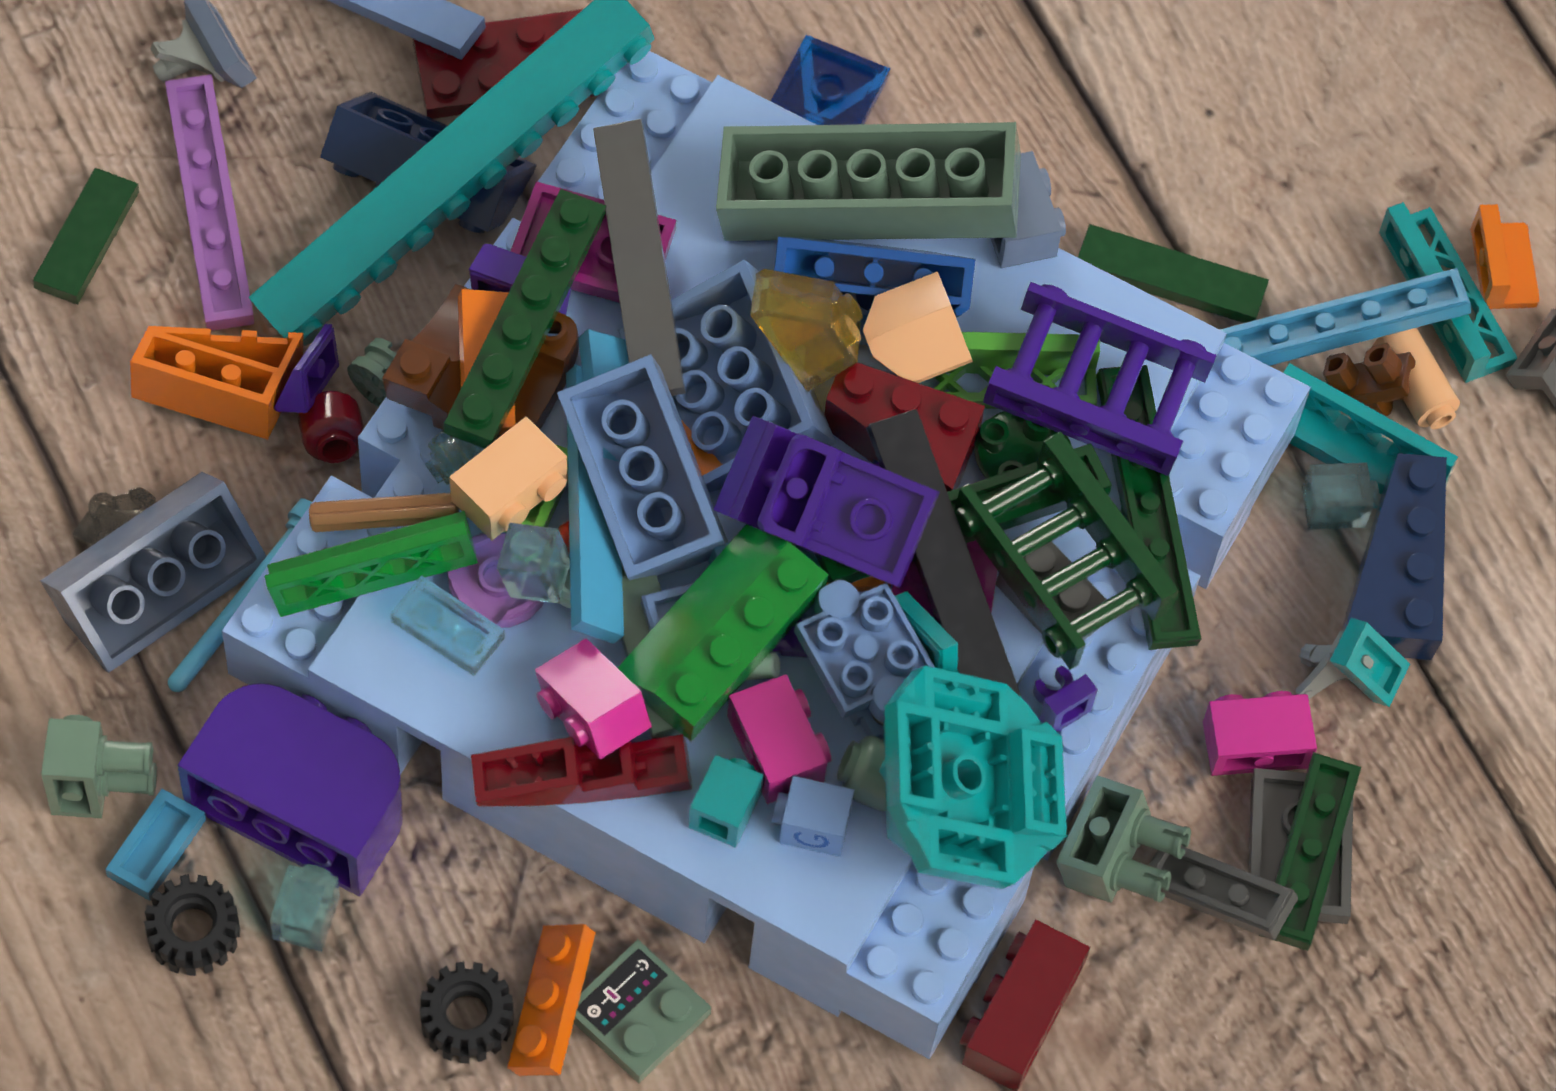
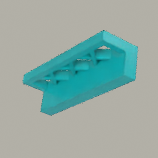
(1416, 259)
(1338, 439)

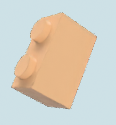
(509, 478)

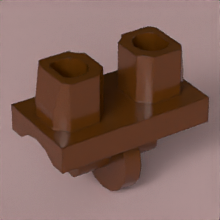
(1375, 381)

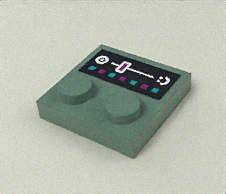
(639, 1011)

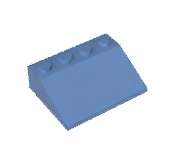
(735, 371)

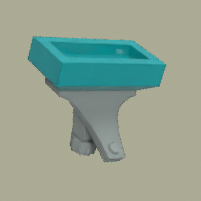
(1359, 656)

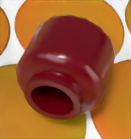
(331, 427)

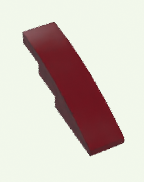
(570, 774)

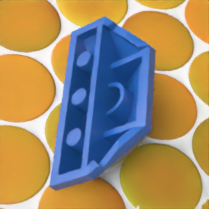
(874, 269)

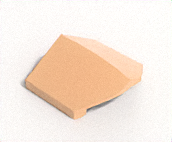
(916, 330)

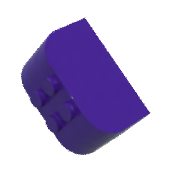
(297, 781)

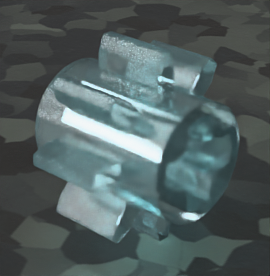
(449, 456)

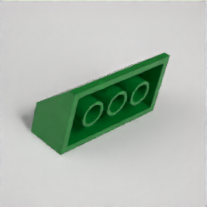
(723, 628)

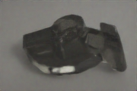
(109, 513)

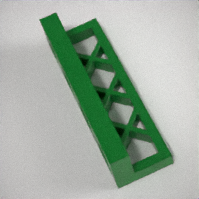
(371, 564)

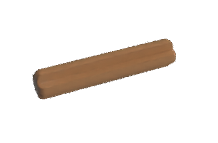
(379, 512)

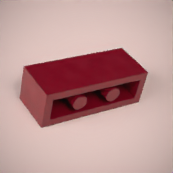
(1023, 1004)

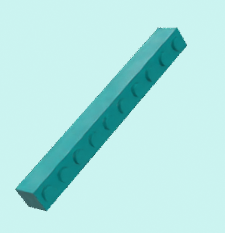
(453, 168)

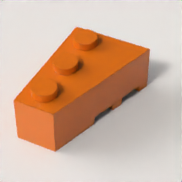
(215, 376)

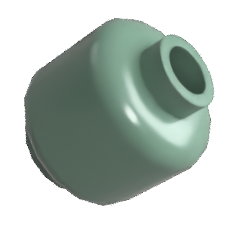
(861, 772)

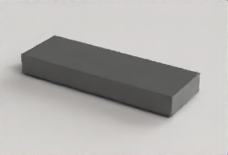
(1227, 892)

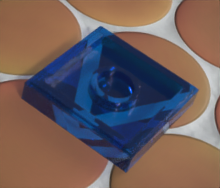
(830, 84)

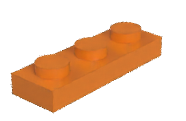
(551, 1000)

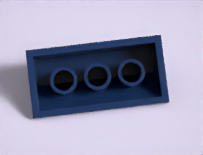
(378, 136)

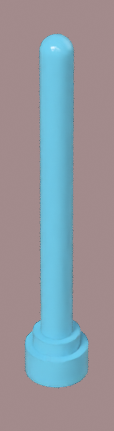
(213, 636)

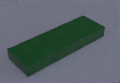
(86, 236)

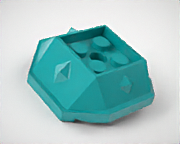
(970, 778)

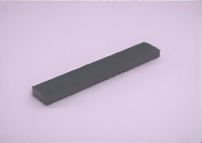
(638, 248)

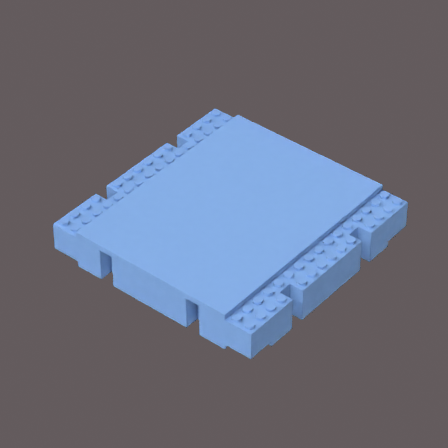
(834, 929)

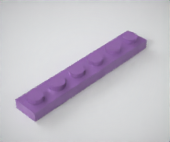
(209, 203)

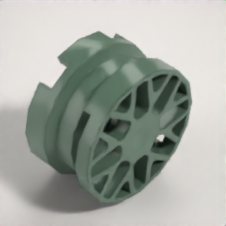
(368, 370)

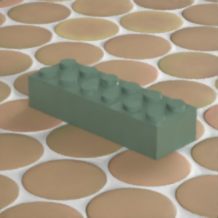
(869, 181)

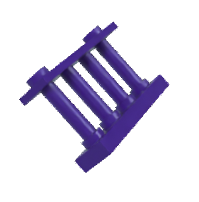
(1105, 425)

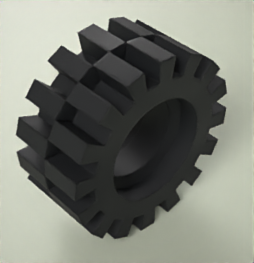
(192, 896)
(459, 983)

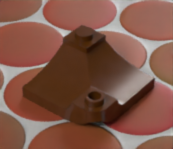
(428, 368)

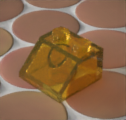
(807, 324)

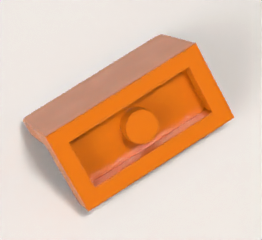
(1503, 261)

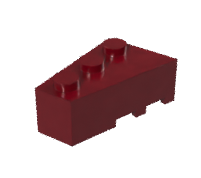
(870, 395)

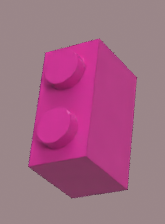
(592, 699)
(1259, 733)
(777, 735)

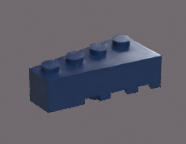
(1403, 562)

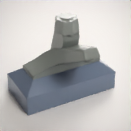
(203, 46)

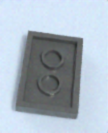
(1271, 815)

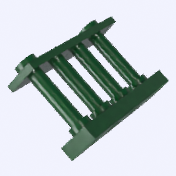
(1087, 508)

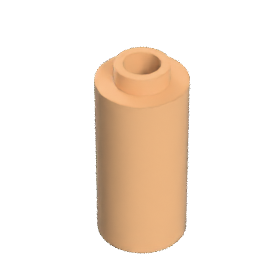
(1430, 394)

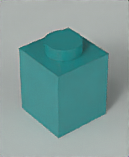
(726, 800)

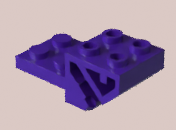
(826, 501)

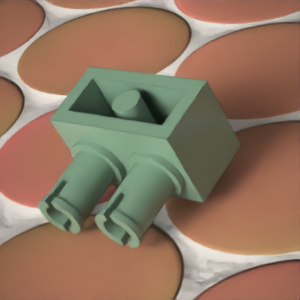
(86, 767)
(1106, 837)

